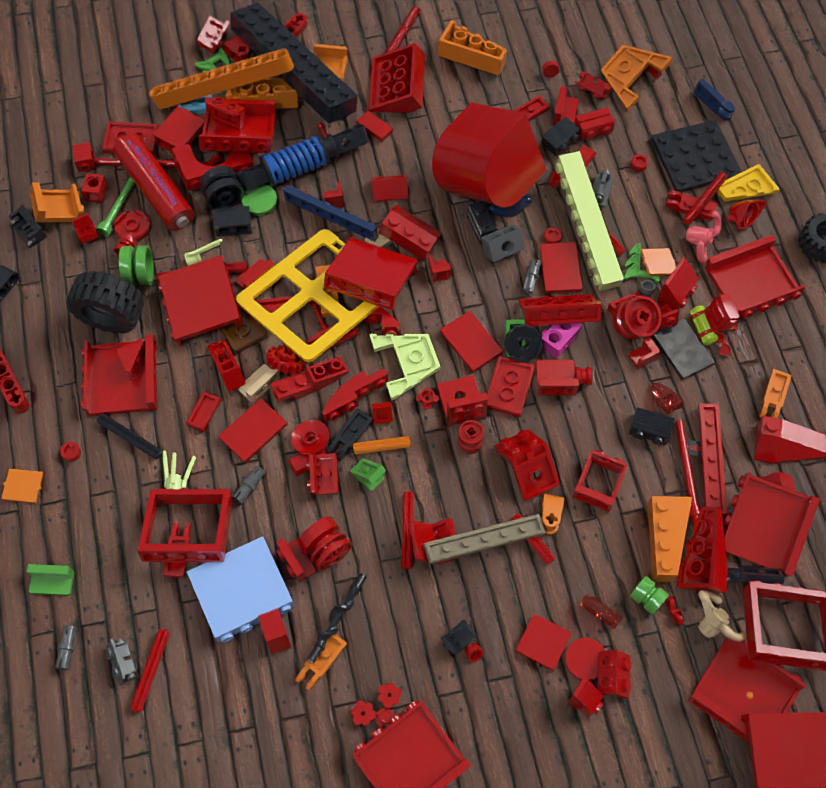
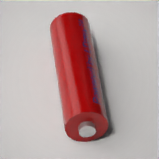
(153, 182)

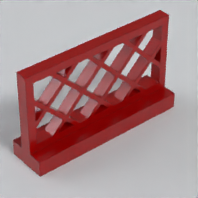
(560, 309)

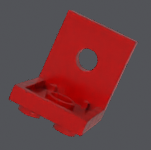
(460, 410)
(526, 455)

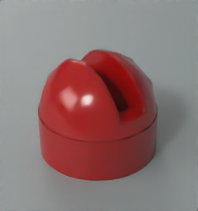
(476, 655)

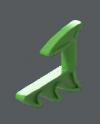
(209, 64)
(634, 270)

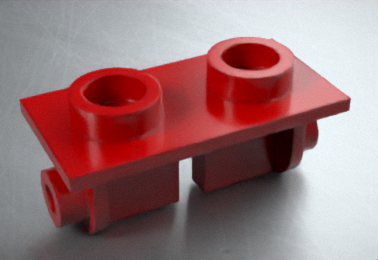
(587, 83)

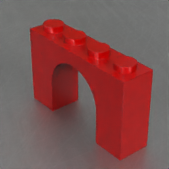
(192, 170)

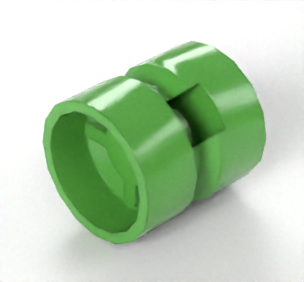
(649, 595)

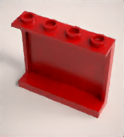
(253, 137)
(369, 273)
(753, 277)
(199, 299)
(108, 386)
(768, 523)
(732, 675)
(788, 749)
(410, 753)

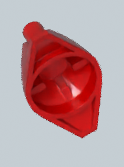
(745, 212)

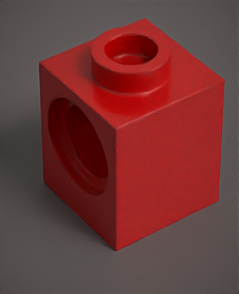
(84, 157)
(94, 188)

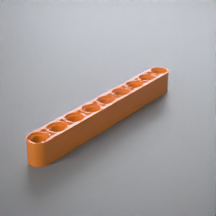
(222, 79)

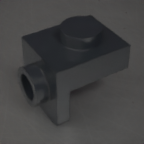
(458, 637)

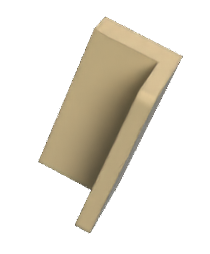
(259, 383)

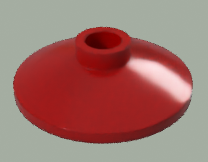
(310, 430)

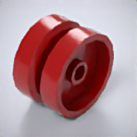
(637, 318)

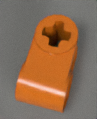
(551, 511)

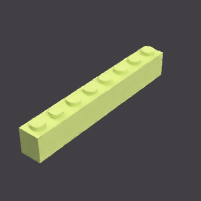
(589, 221)

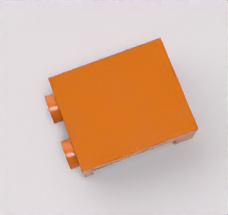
(333, 57)
(55, 204)

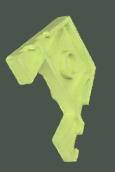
(415, 358)

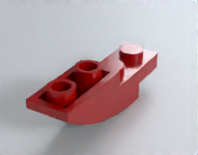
(310, 381)
(347, 396)

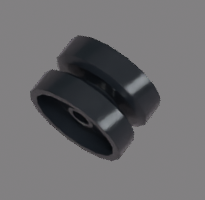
(221, 187)

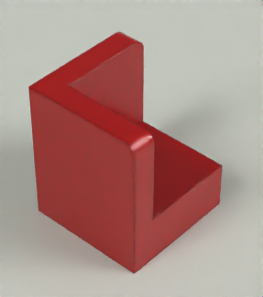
(334, 197)
(439, 269)
(645, 354)

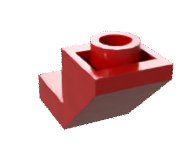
(389, 323)

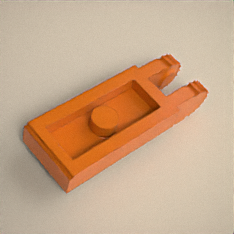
(775, 392)
(333, 648)

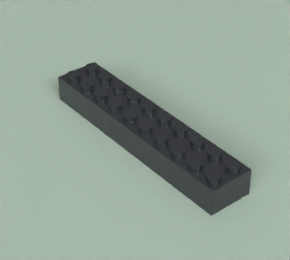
(309, 77)

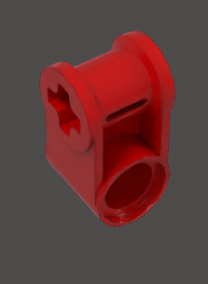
(236, 49)

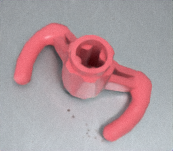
(704, 236)

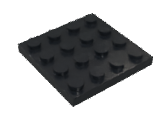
(695, 155)

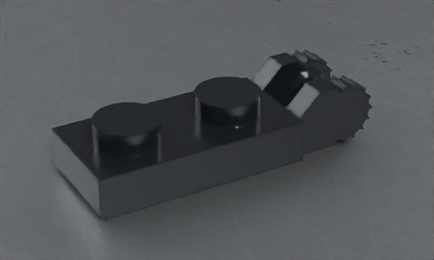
(350, 433)

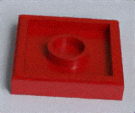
(543, 642)

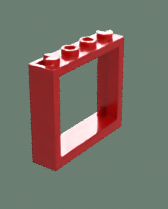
(186, 552)
(781, 655)

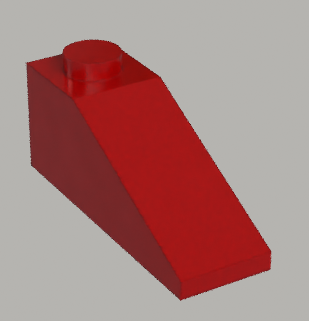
(226, 365)

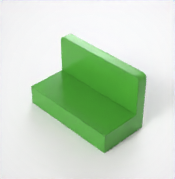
(50, 579)

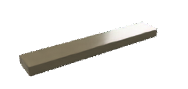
(484, 539)

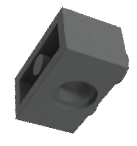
(493, 243)

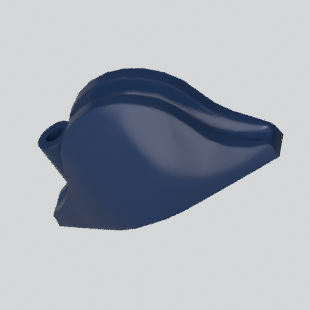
(512, 210)

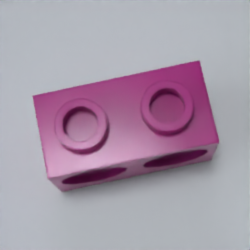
(563, 338)

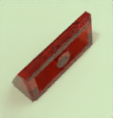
(601, 611)

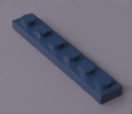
(331, 213)

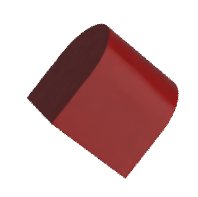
(488, 156)

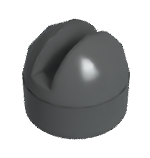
(647, 287)

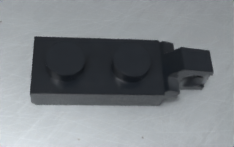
(747, 574)

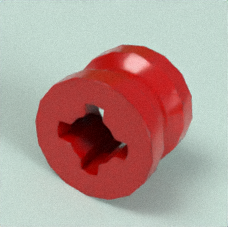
(583, 375)

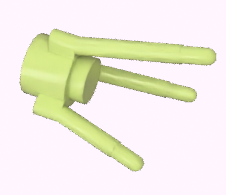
(195, 257)
(174, 480)

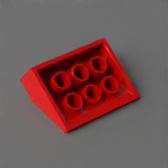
(397, 80)

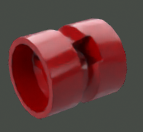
(470, 436)

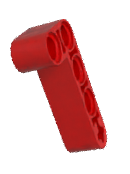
(7, 380)

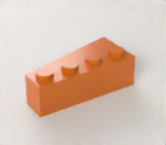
(471, 49)

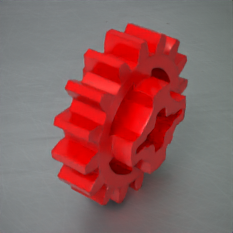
(285, 360)

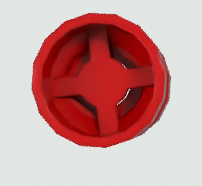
(125, 240)

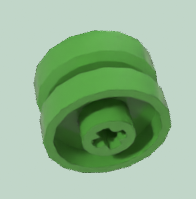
(136, 265)

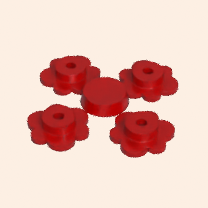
(383, 714)

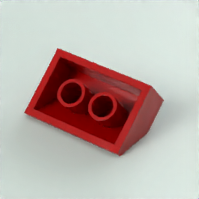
(409, 232)

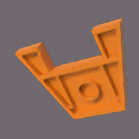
(627, 66)

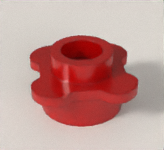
(427, 392)

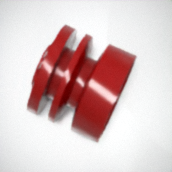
(324, 543)

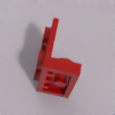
(556, 378)

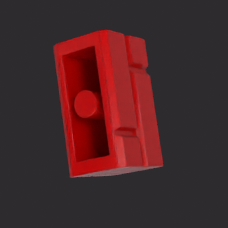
(595, 123)

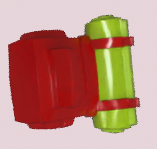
(714, 319)

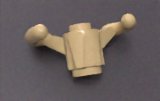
(716, 619)

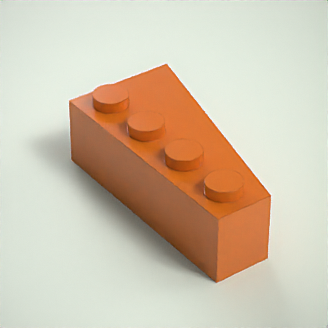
(267, 89)
(667, 533)

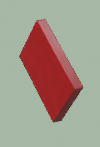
(116, 130)
(560, 268)
(471, 341)
(509, 386)
(252, 430)

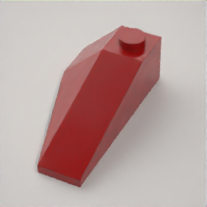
(785, 441)
(706, 555)

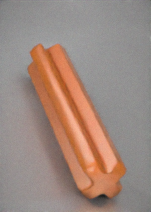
(381, 445)

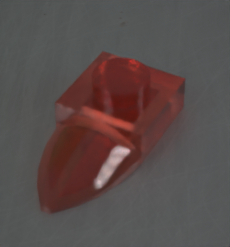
(666, 398)

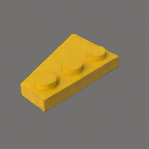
(748, 184)

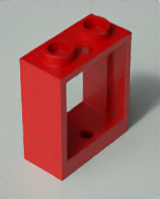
(596, 498)

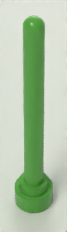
(104, 228)

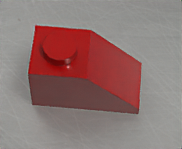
(586, 698)

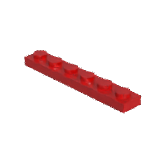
(712, 456)

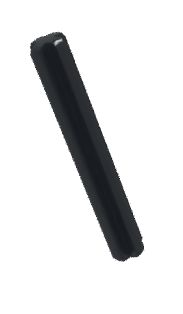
(129, 436)

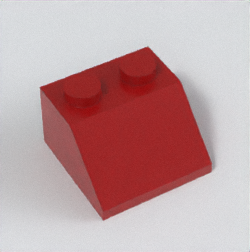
(679, 286)

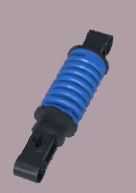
(300, 157)

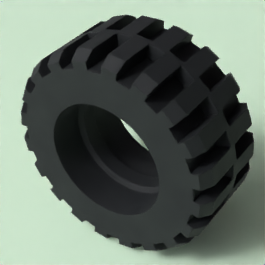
(105, 302)

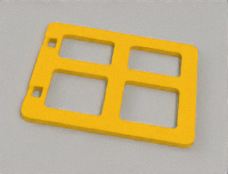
(309, 291)

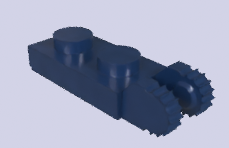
(714, 100)

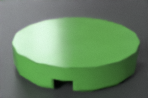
(260, 200)

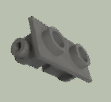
(602, 187)
(121, 669)

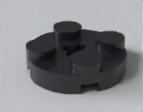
(521, 332)

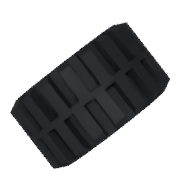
(810, 241)

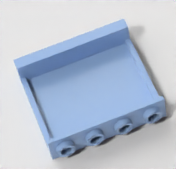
(240, 589)

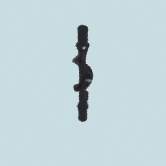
(335, 615)

